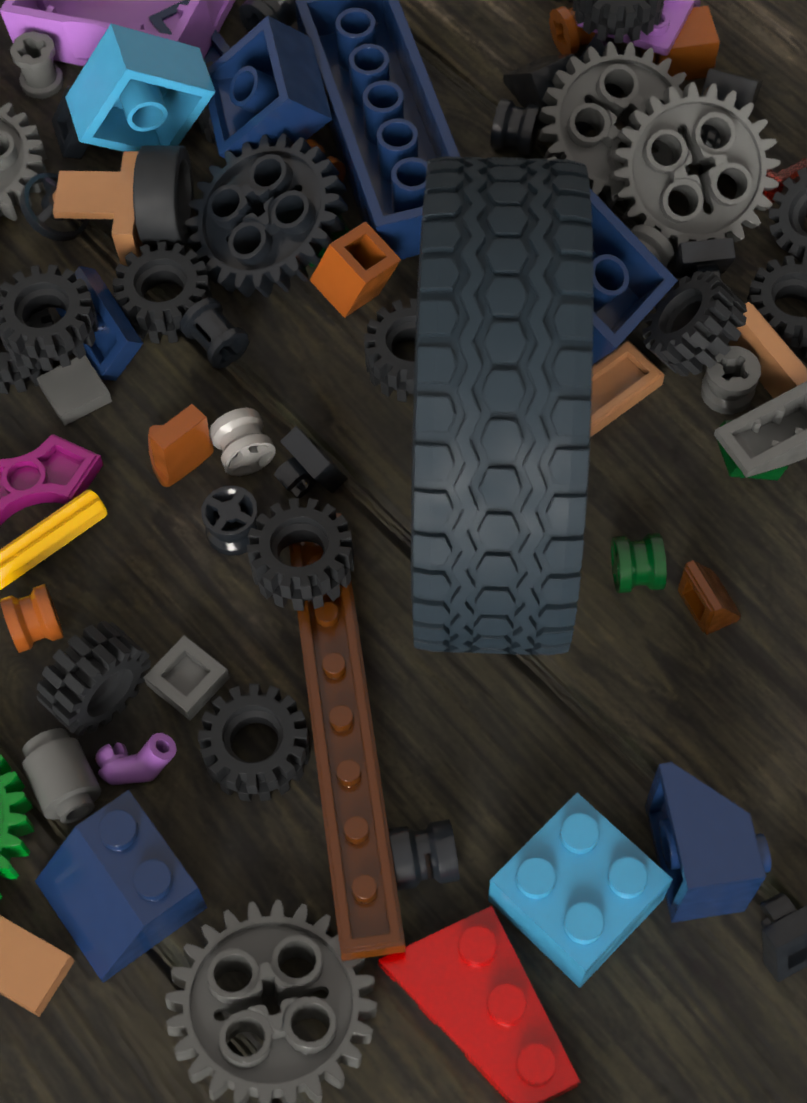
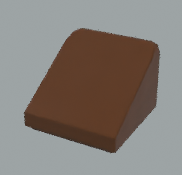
(707, 598)

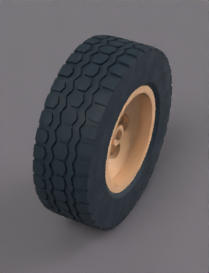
(501, 405)

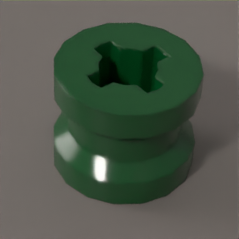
(638, 563)

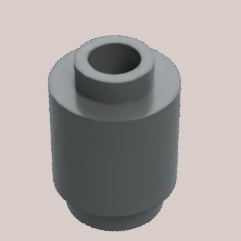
(60, 776)

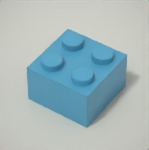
(138, 91)
(578, 889)

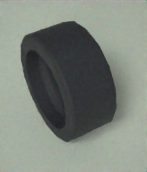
(162, 194)

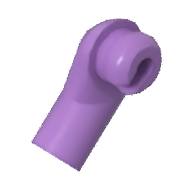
(145, 766)

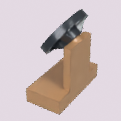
(87, 197)

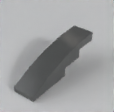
(769, 434)

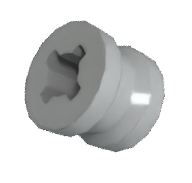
(242, 441)

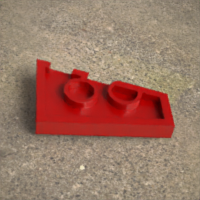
(487, 1006)

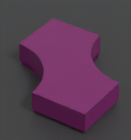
(46, 475)

